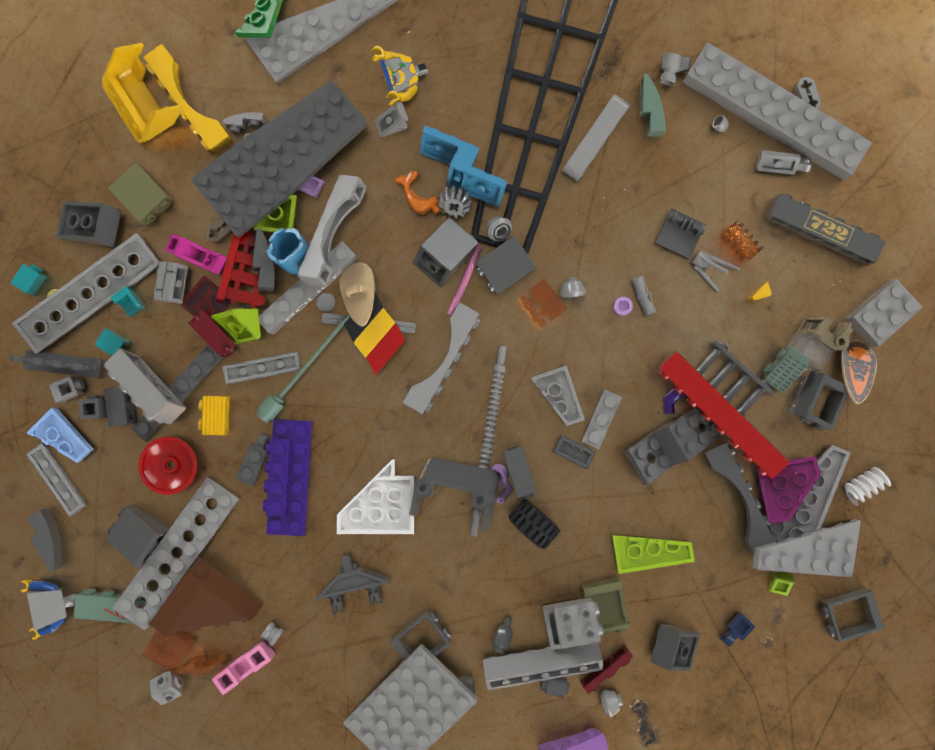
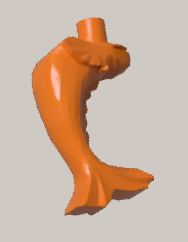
(418, 205)

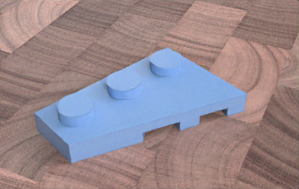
(59, 433)

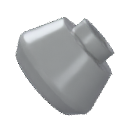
(498, 228)
(572, 288)
(610, 702)

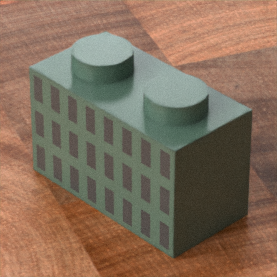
(786, 368)

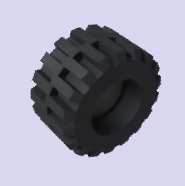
(534, 524)

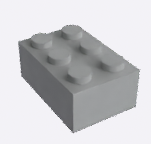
(883, 313)

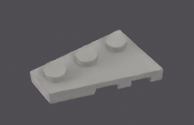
(561, 394)

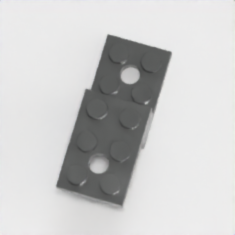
(671, 445)

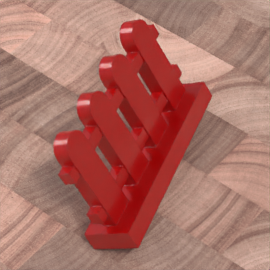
(239, 276)

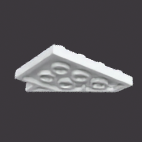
(380, 506)

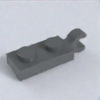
(253, 461)

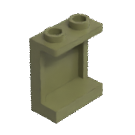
(140, 194)
(610, 603)

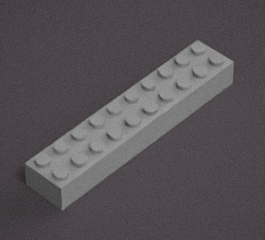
(777, 112)

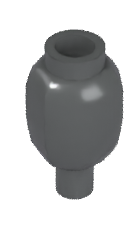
(502, 636)

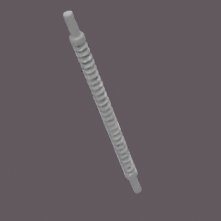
(499, 369)

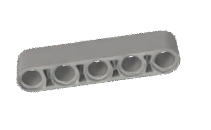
(596, 137)

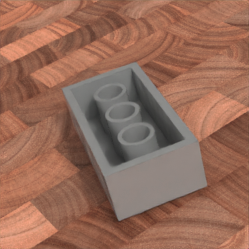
(144, 387)

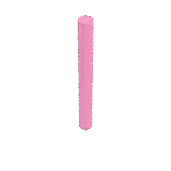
(465, 279)

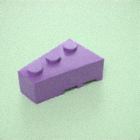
(589, 740)

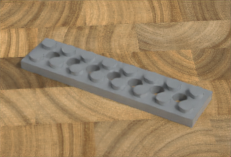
(74, 290)
(179, 566)

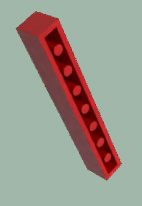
(723, 414)

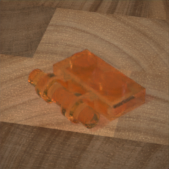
(547, 299)

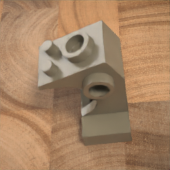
(818, 329)

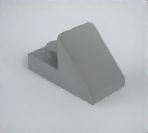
(392, 120)

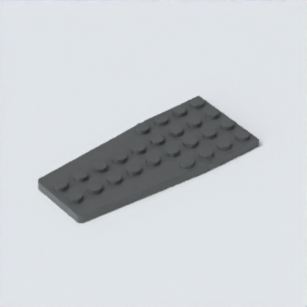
(279, 158)

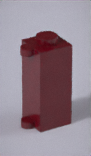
(212, 333)

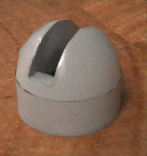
(720, 123)

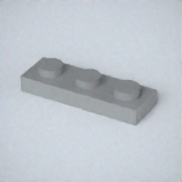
(601, 419)

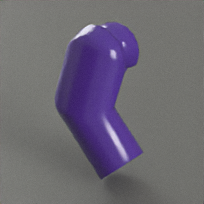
(671, 398)

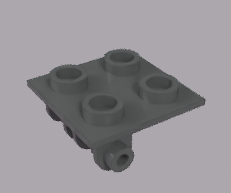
(680, 233)

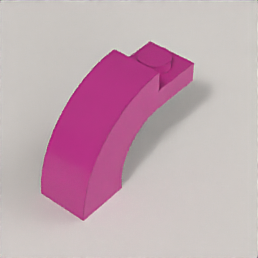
(195, 254)

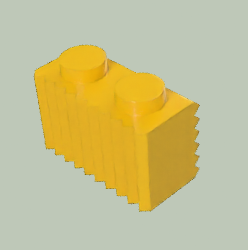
(214, 415)

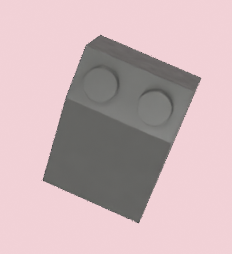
(88, 223)

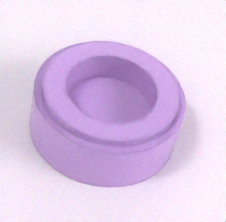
(622, 306)

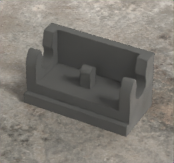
(119, 407)

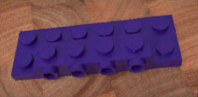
(288, 477)

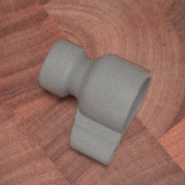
(671, 64)

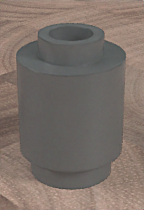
(555, 687)

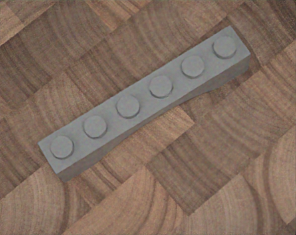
(346, 195)
(421, 394)

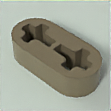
(222, 234)

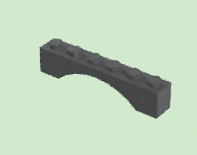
(722, 461)

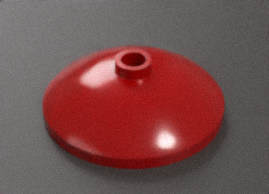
(156, 469)

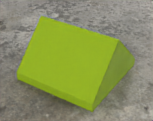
(280, 218)
(239, 324)

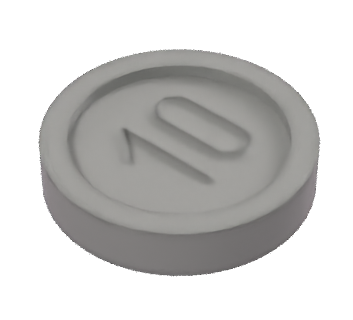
(326, 302)

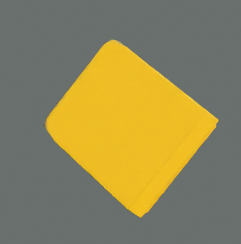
(761, 292)

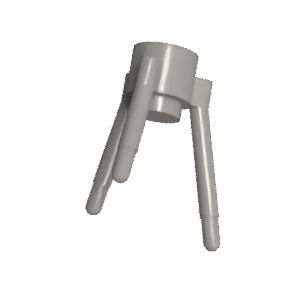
(705, 259)

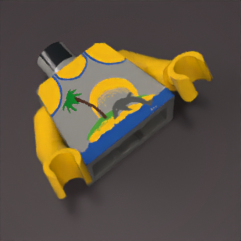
(399, 74)

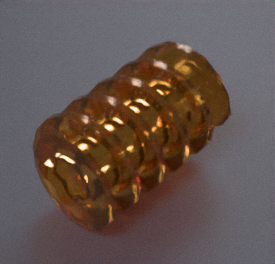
(742, 241)

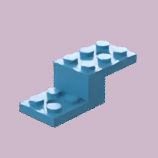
(462, 162)

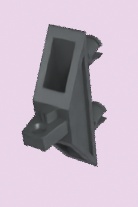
(352, 579)

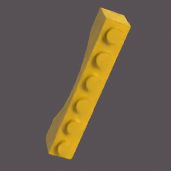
(165, 67)

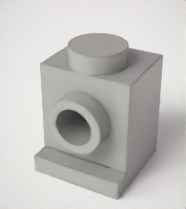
(61, 391)

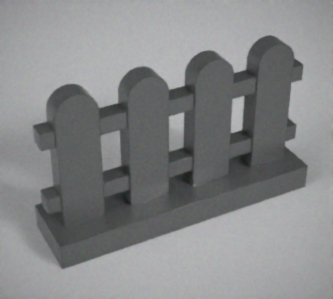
(61, 364)

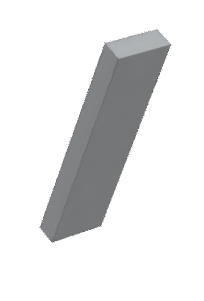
(262, 368)
(56, 479)

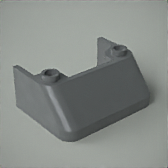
(478, 480)

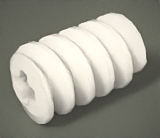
(865, 484)

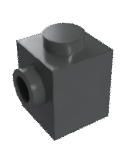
(92, 408)

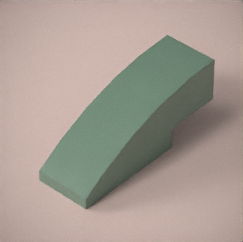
(651, 107)

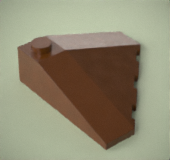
(204, 600)

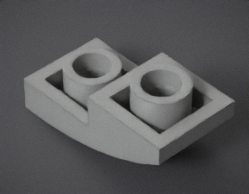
(239, 121)

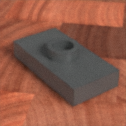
(574, 452)

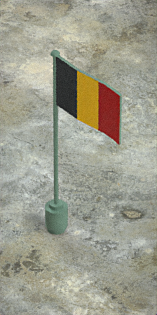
(375, 340)

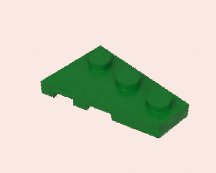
(261, 20)

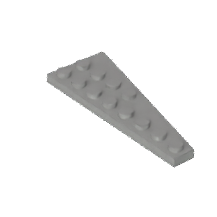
(311, 33)

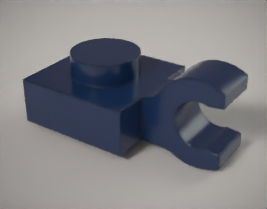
(739, 628)

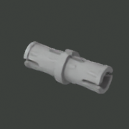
(643, 295)

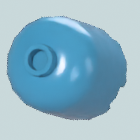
(288, 249)

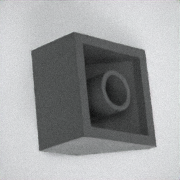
(675, 648)

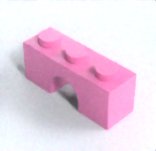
(243, 666)

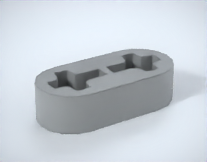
(811, 94)

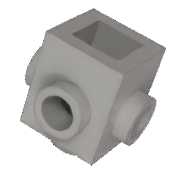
(166, 687)

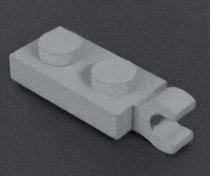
(782, 162)

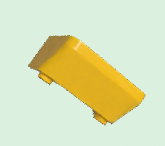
(132, 98)

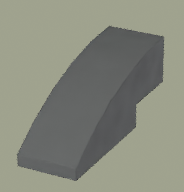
(263, 263)
(47, 538)

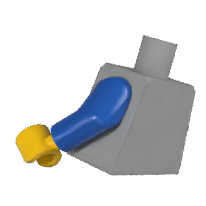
(46, 606)

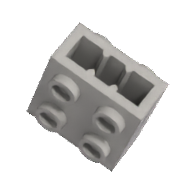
(577, 622)

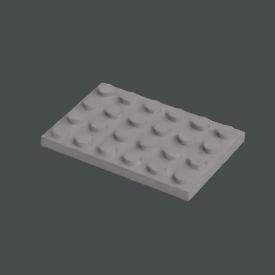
(411, 705)

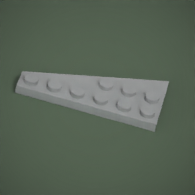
(816, 504)
(817, 552)

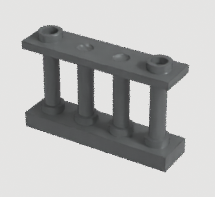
(762, 386)

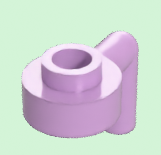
(504, 475)

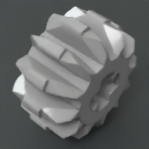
(455, 201)

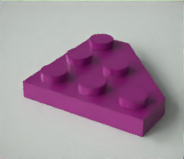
(788, 488)

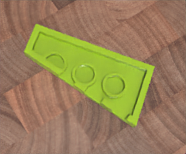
(648, 553)

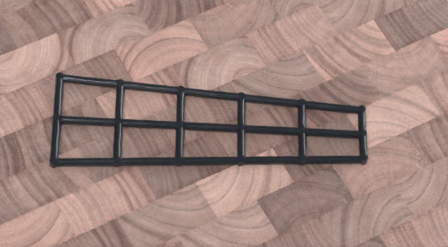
(530, 135)

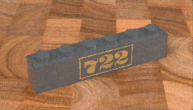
(825, 229)

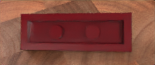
(618, 659)

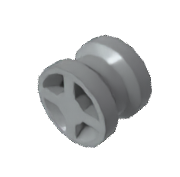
(271, 633)

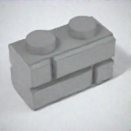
(170, 282)

